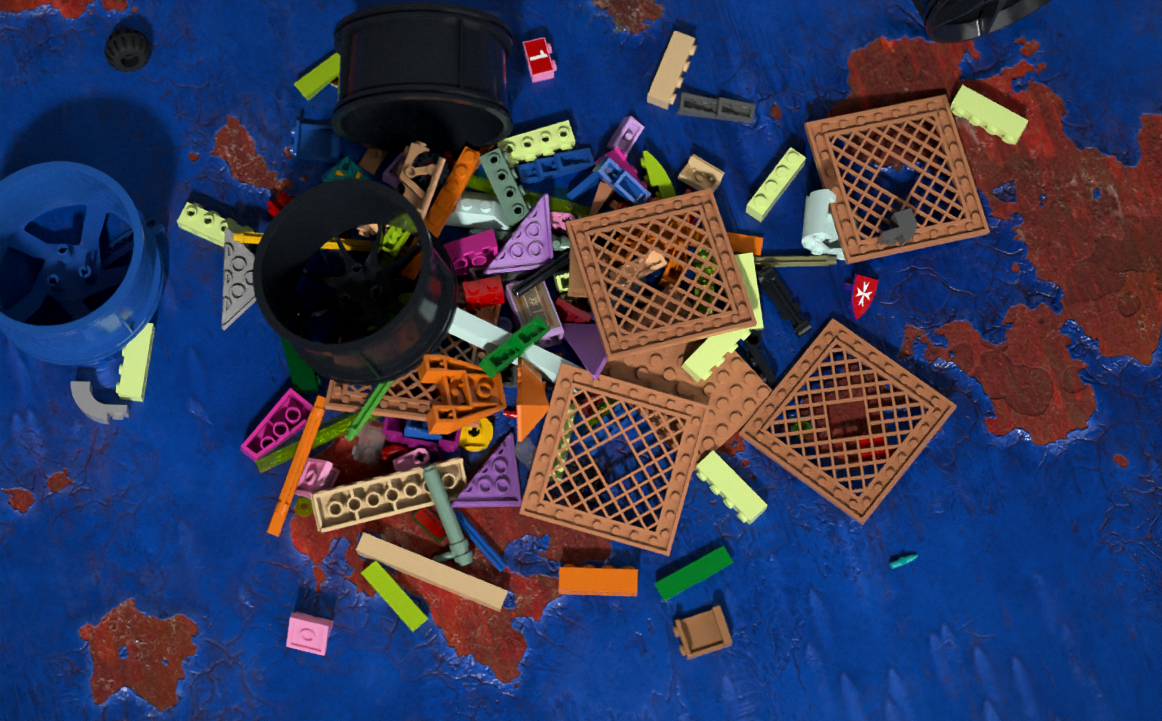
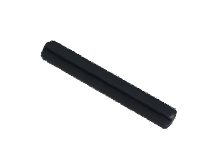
(541, 275)

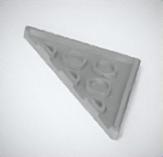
(237, 280)

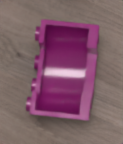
(394, 431)

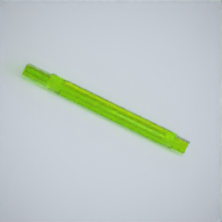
(554, 203)
(323, 436)

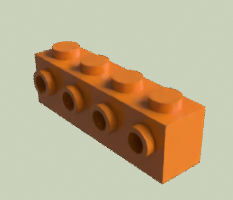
(598, 581)

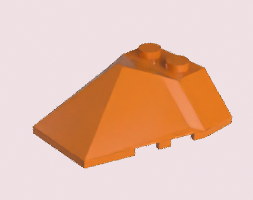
(531, 398)

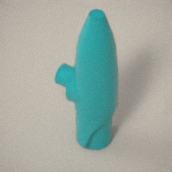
(902, 561)

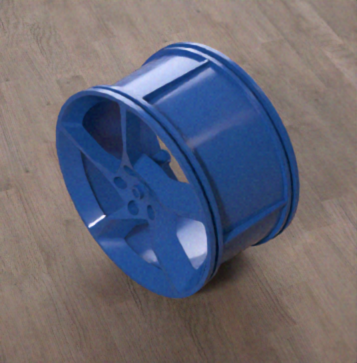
(76, 270)

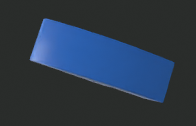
(621, 181)

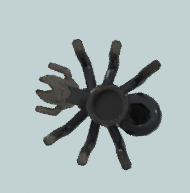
(597, 484)

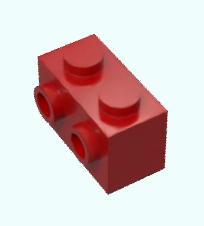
(483, 292)

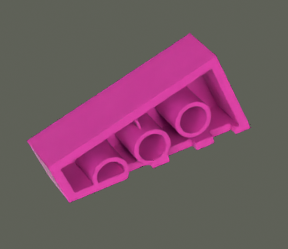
(278, 426)

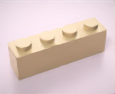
(671, 69)

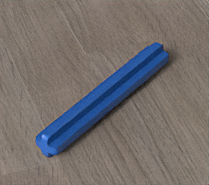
(480, 541)

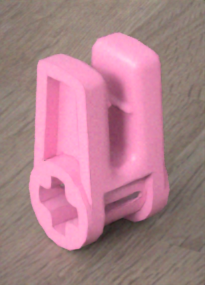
(558, 221)
(411, 460)

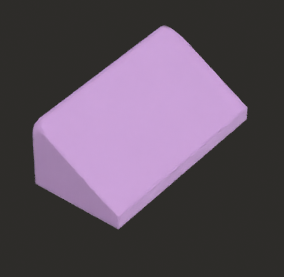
(626, 134)

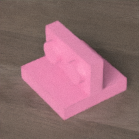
(316, 476)
(308, 633)

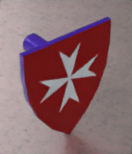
(862, 294)

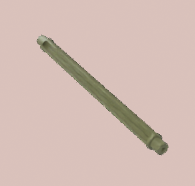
(790, 261)

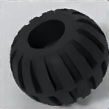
(127, 50)

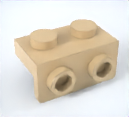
(701, 174)

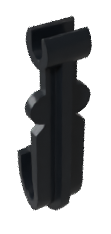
(782, 300)

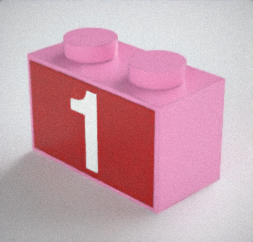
(539, 60)

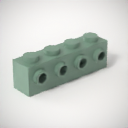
(505, 186)

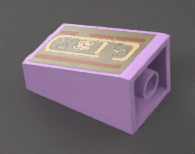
(532, 304)

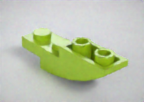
(656, 177)

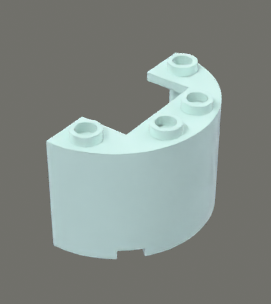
(818, 226)

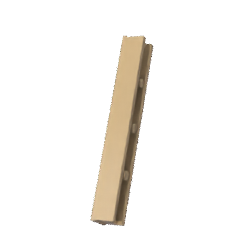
(431, 572)

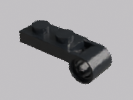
(757, 360)

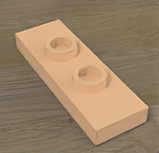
(654, 262)

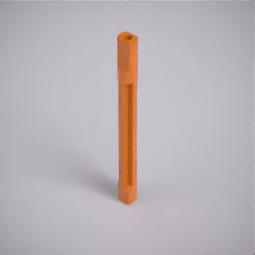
(297, 467)

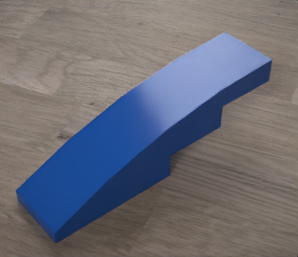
(555, 166)

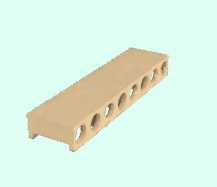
(383, 495)

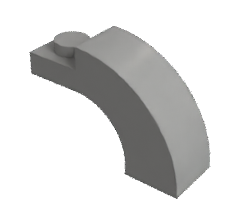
(83, 396)

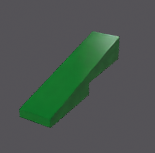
(514, 347)
(693, 573)

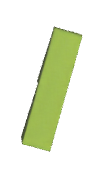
(319, 77)
(393, 244)
(394, 596)

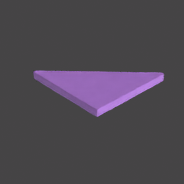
(529, 244)
(586, 345)
(495, 482)

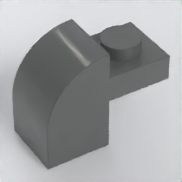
(903, 229)

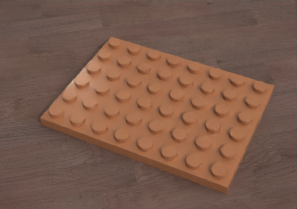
(730, 391)

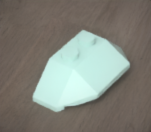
(479, 211)

